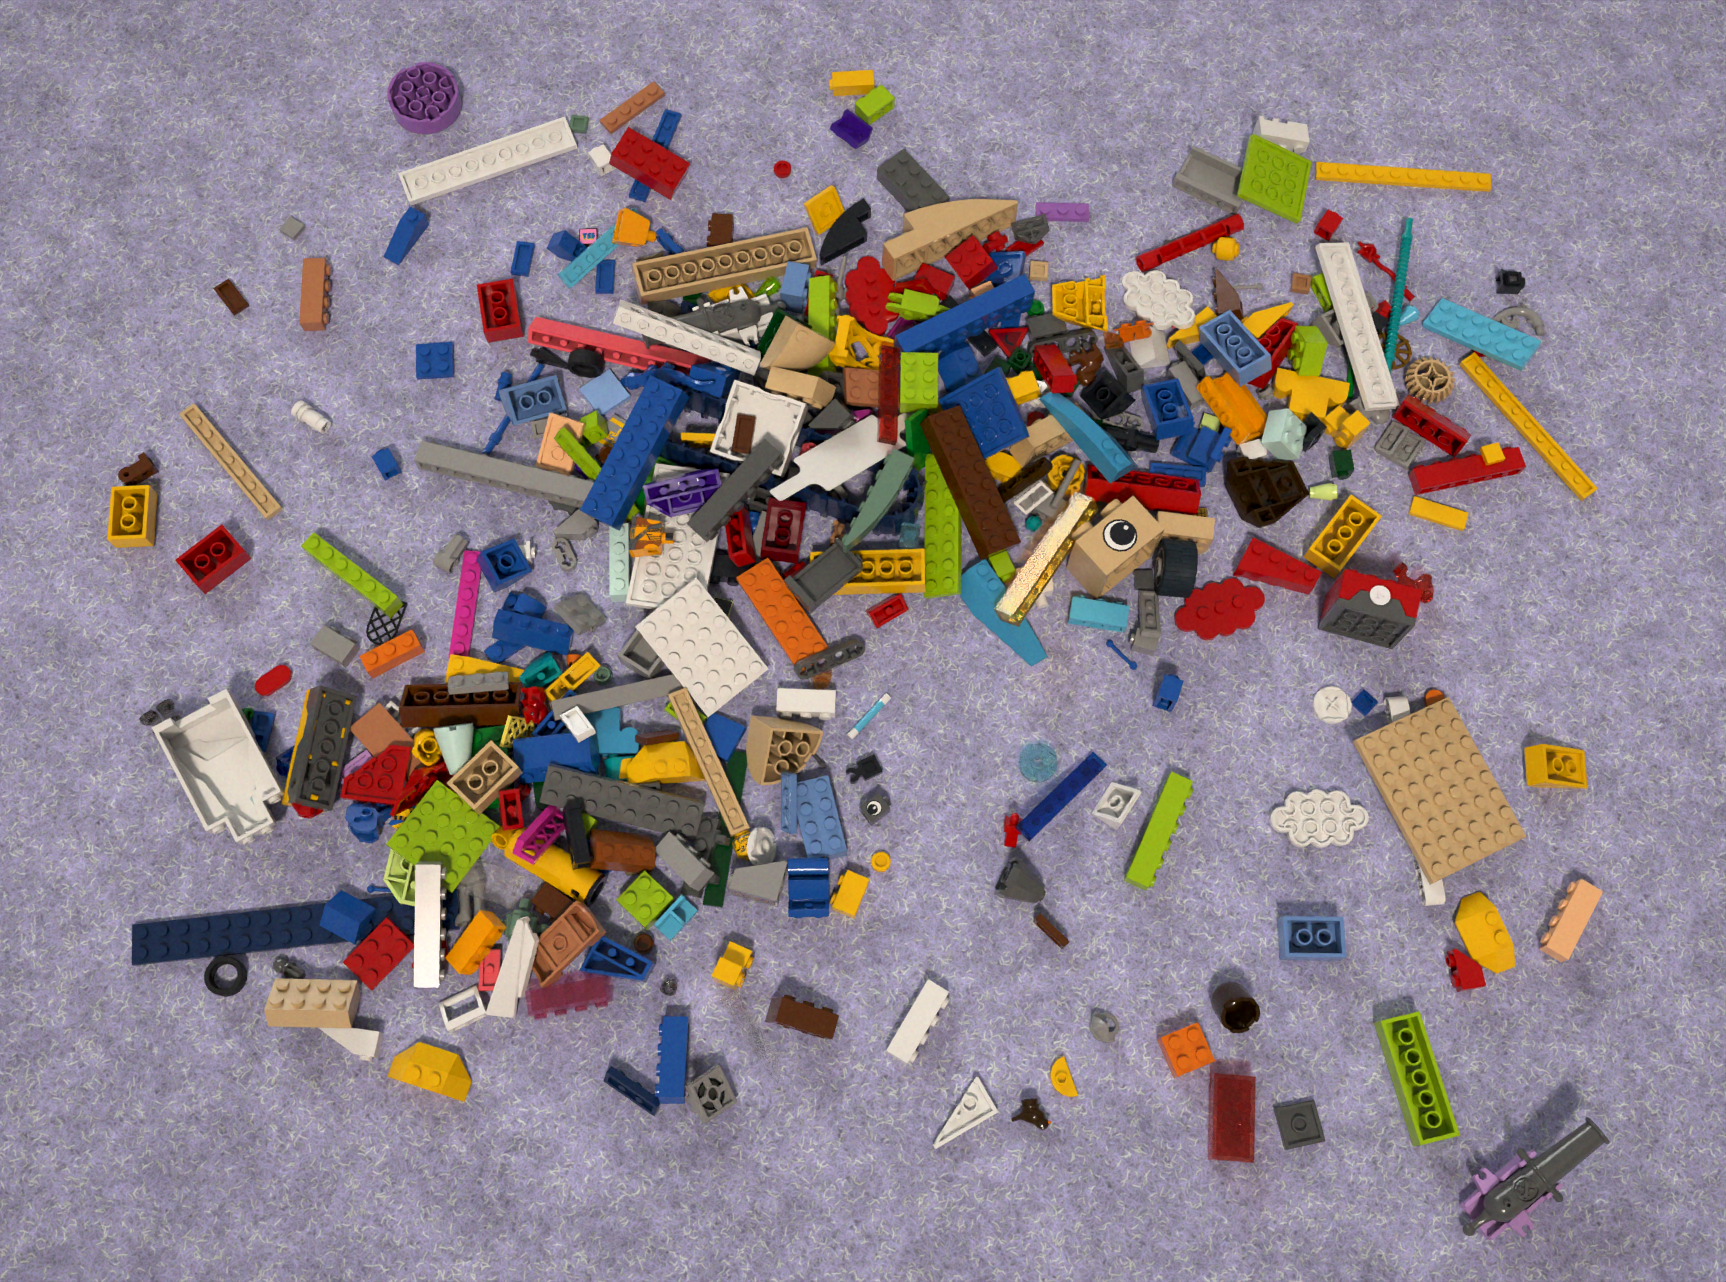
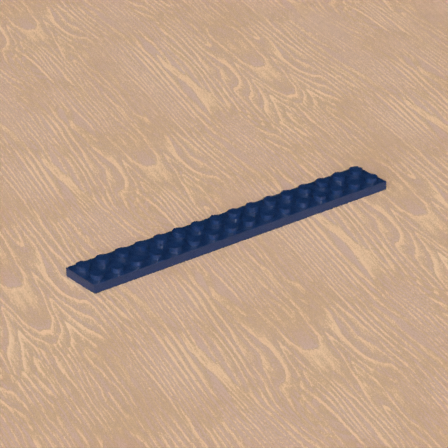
(262, 930)

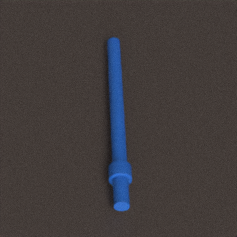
(495, 438)

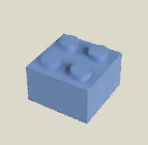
(795, 287)

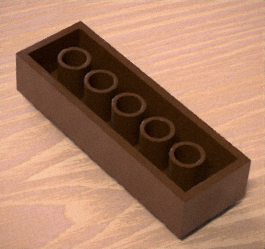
(433, 706)

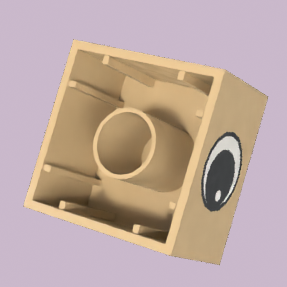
(1113, 546)

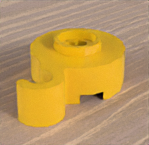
(1062, 464)

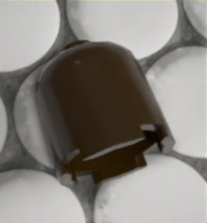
(1235, 1007)

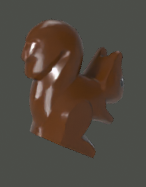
(1089, 362)

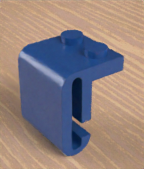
(1202, 447)
(808, 887)

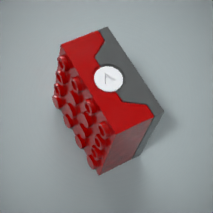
(1370, 609)

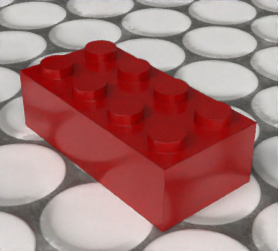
(649, 163)

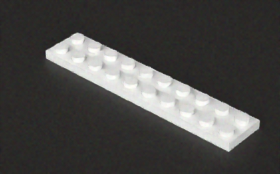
(487, 161)
(1357, 326)

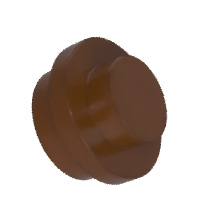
(643, 943)

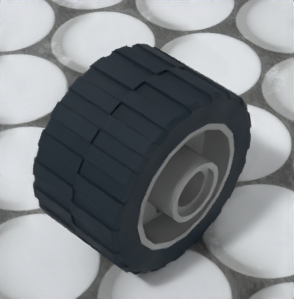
(1175, 568)

